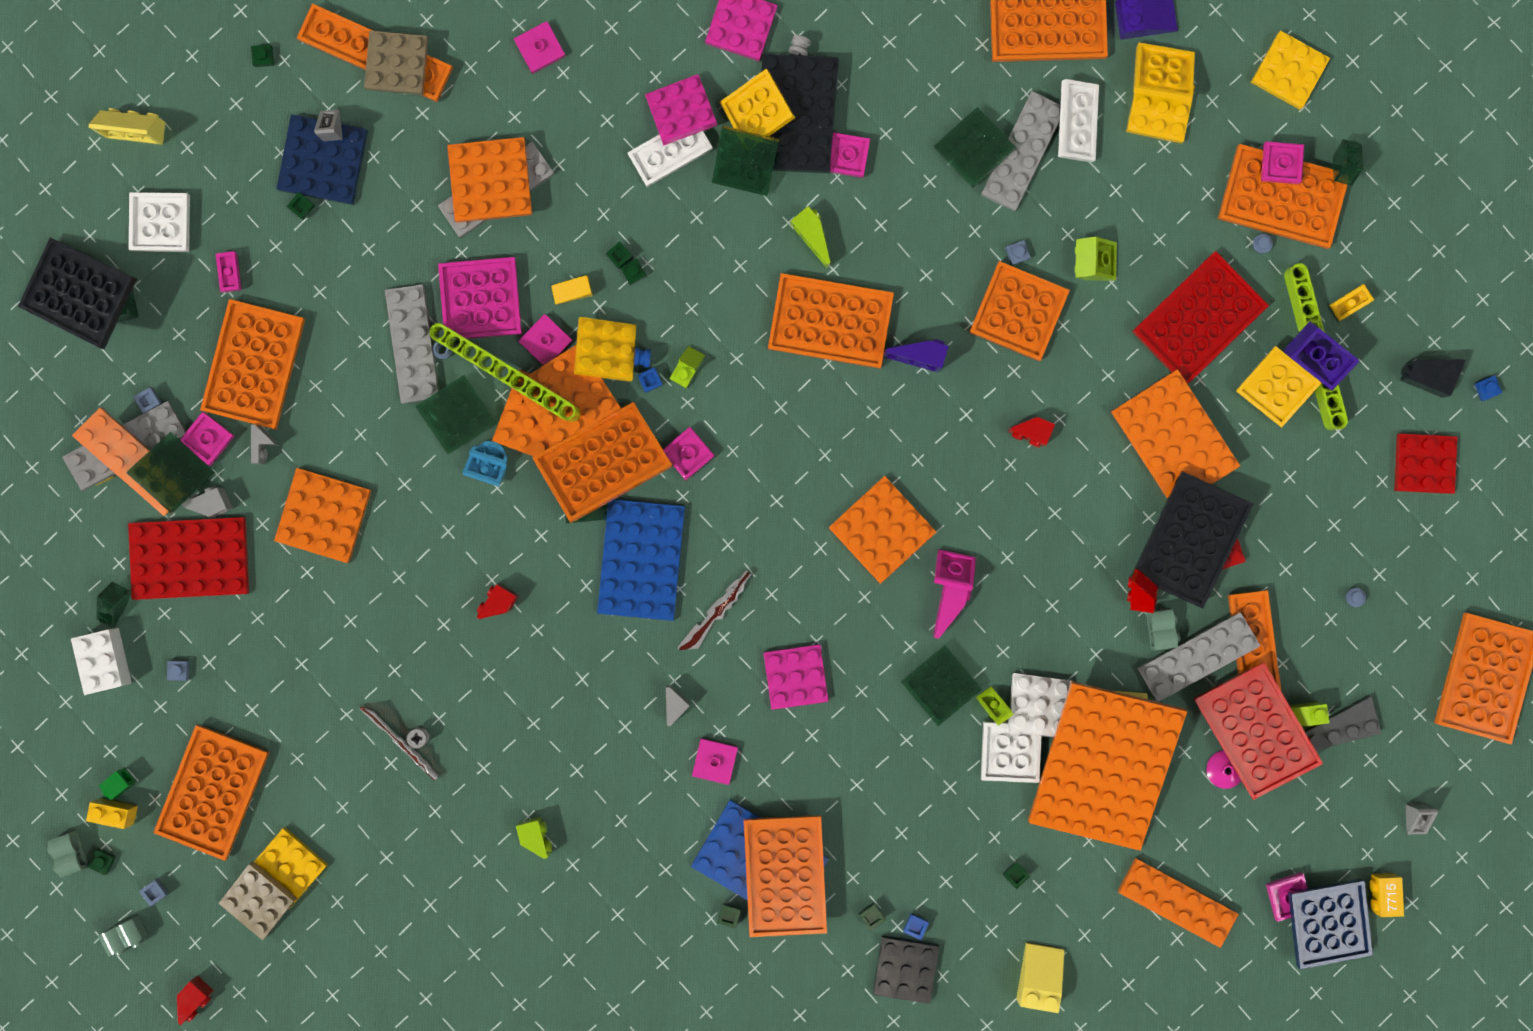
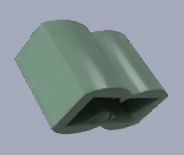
(1162, 629)
(67, 854)
(122, 936)

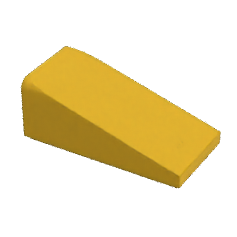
(572, 290)
(1351, 302)

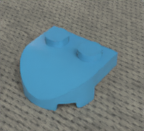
(486, 463)

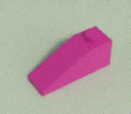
(950, 605)

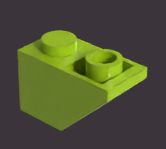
(533, 836)

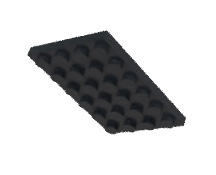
(810, 92)
(77, 293)
(1193, 539)

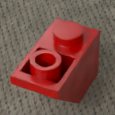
(1034, 430)
(1142, 593)
(499, 602)
(191, 997)

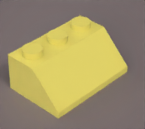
(129, 126)

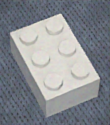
(101, 661)

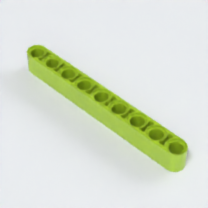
(1309, 301)
(496, 369)

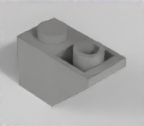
(211, 503)

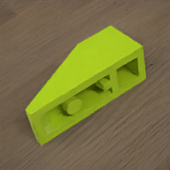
(810, 230)
(1311, 713)

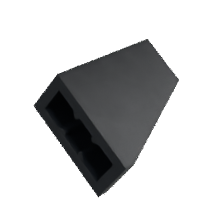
(1433, 375)

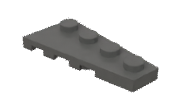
(1349, 725)

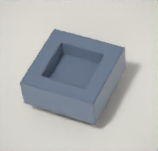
(1017, 252)
(147, 400)
(178, 670)
(153, 892)

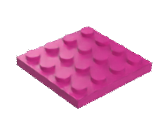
(481, 297)

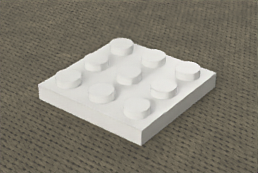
(159, 222)
(1036, 704)
(1009, 755)

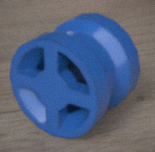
(642, 357)

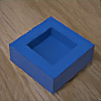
(650, 380)
(1488, 388)
(916, 926)

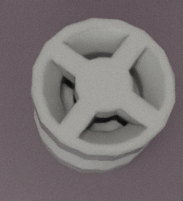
(799, 45)
(422, 737)

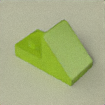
(687, 367)
(994, 706)

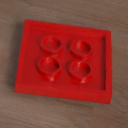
(1425, 463)

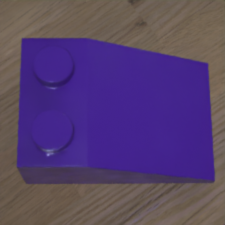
(1145, 17)
(925, 355)
(1321, 355)

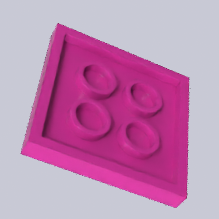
(741, 27)
(681, 109)
(795, 676)

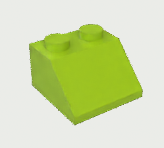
(1096, 259)

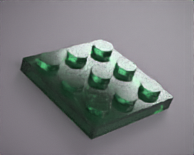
(975, 147)
(745, 160)
(456, 414)
(170, 472)
(941, 685)

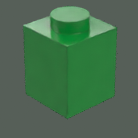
(117, 784)

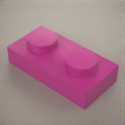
(228, 272)

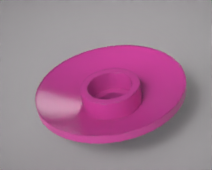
(1216, 771)

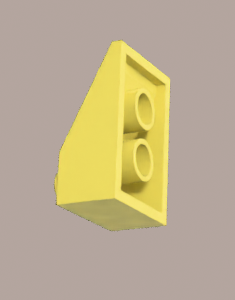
(1041, 978)

